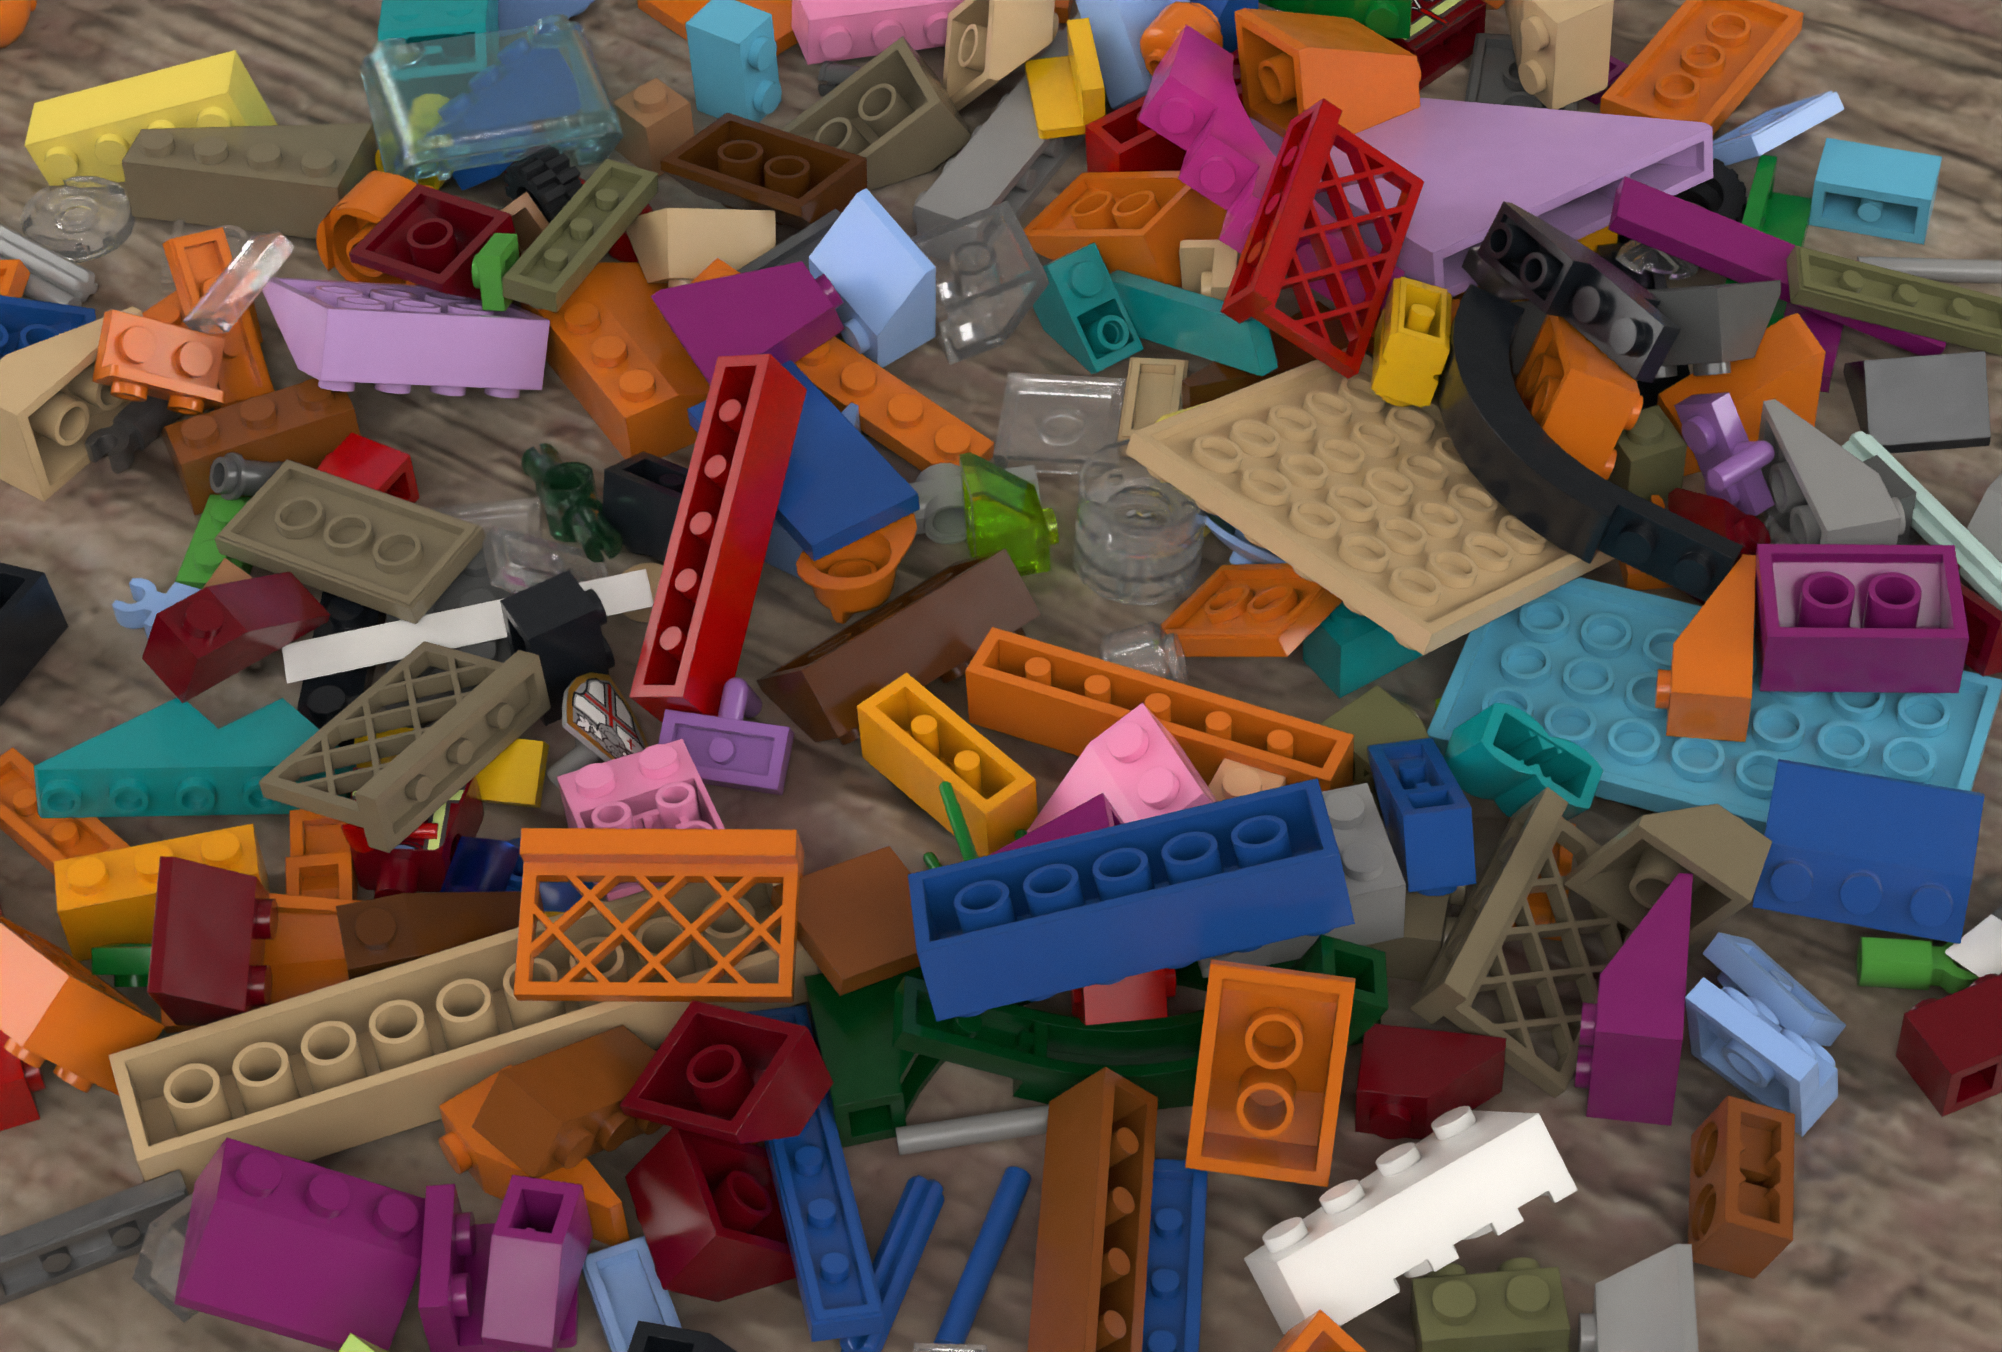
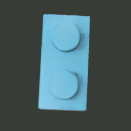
(734, 60)
(1875, 190)

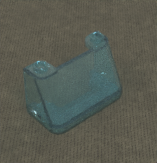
(488, 99)

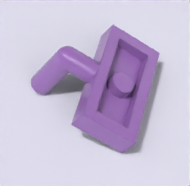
(1724, 452)
(731, 749)

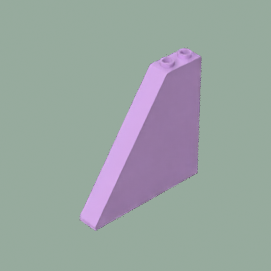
(1538, 158)

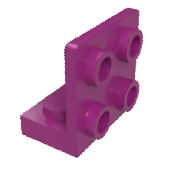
(456, 1277)

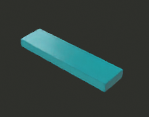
(1194, 324)

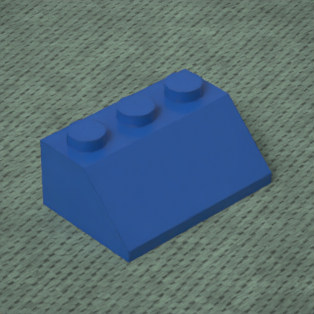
(1870, 851)

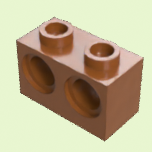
(1741, 1187)

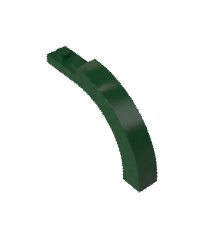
(1056, 1052)

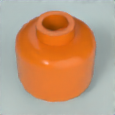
(1169, 24)

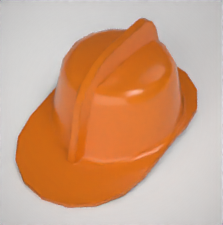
(861, 572)

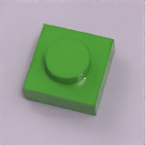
(490, 266)

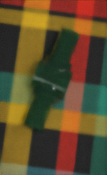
(571, 502)

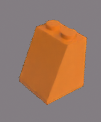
(1302, 57)

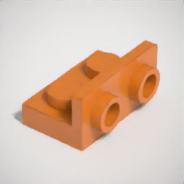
(159, 361)

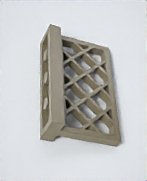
(432, 759)
(1487, 923)

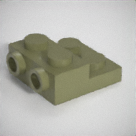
(1490, 1311)

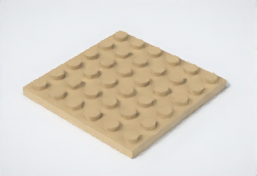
(1359, 501)

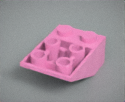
(639, 792)

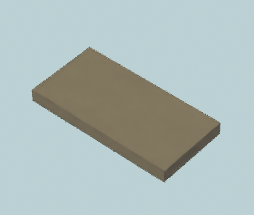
(351, 541)

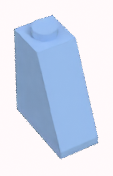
(1117, 35)

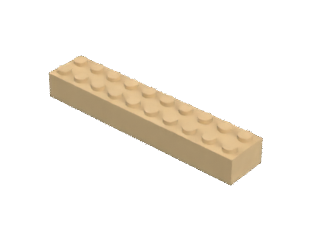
(408, 1038)

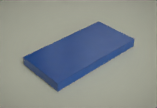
(834, 479)

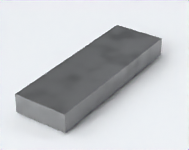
(84, 1237)

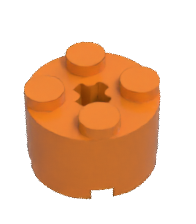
(354, 218)

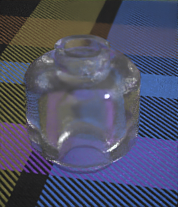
(1147, 650)

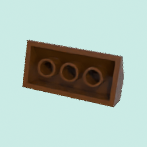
(921, 632)

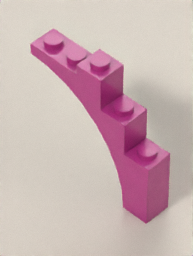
(1225, 158)

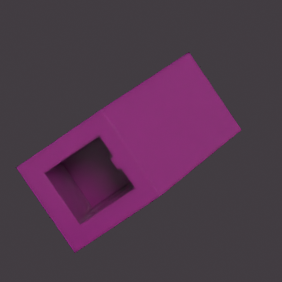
(535, 1263)

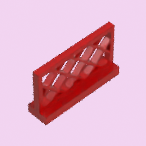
(1279, 227)

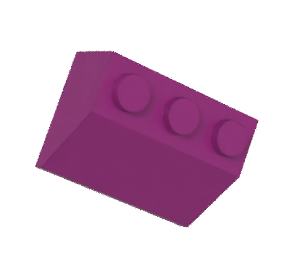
(1859, 618)
(299, 1248)

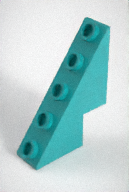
(175, 765)

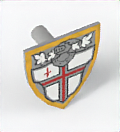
(599, 722)

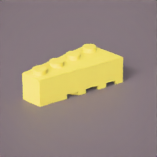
(97, 126)

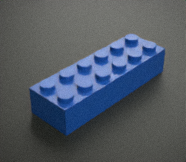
(1128, 900)

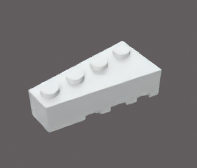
(1408, 1214)

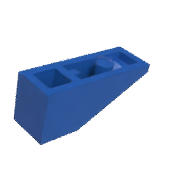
(1424, 816)

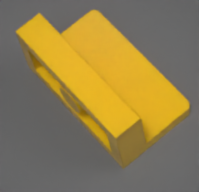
(1069, 88)

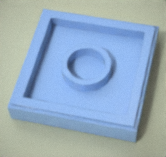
(1775, 127)

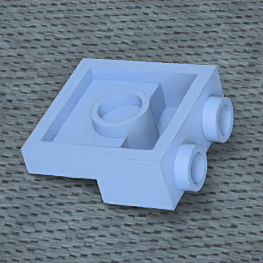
(1765, 1062)

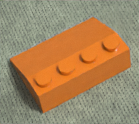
(625, 361)

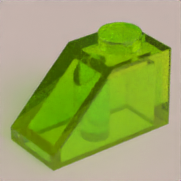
(1006, 514)

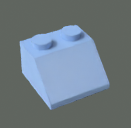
(881, 280)

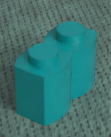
(1512, 759)

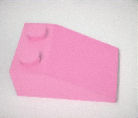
(1135, 768)

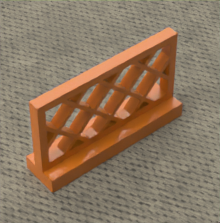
(650, 858)

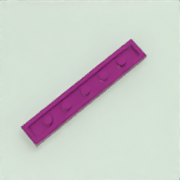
(1727, 250)

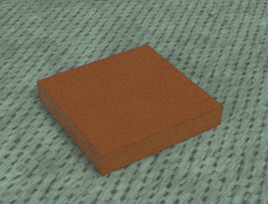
(857, 920)

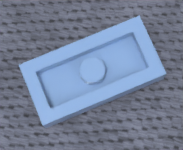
(1758, 975)

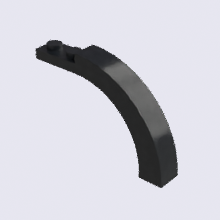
(1544, 482)

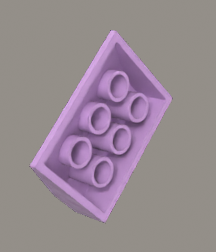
(407, 338)

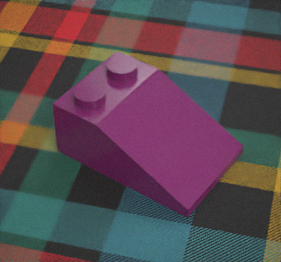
(1639, 1017)

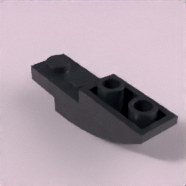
(1582, 288)

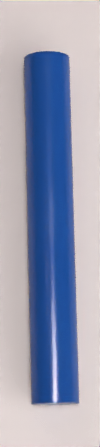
(984, 1257)

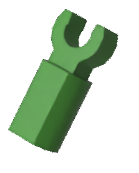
(1908, 965)

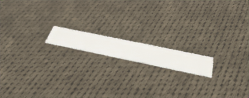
(447, 628)

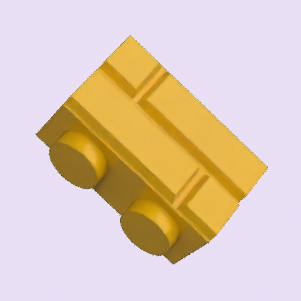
(1411, 343)

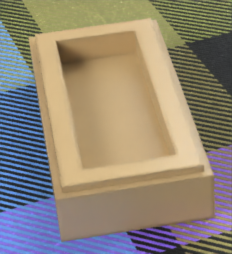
(1151, 392)

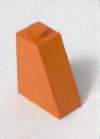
(1784, 369)

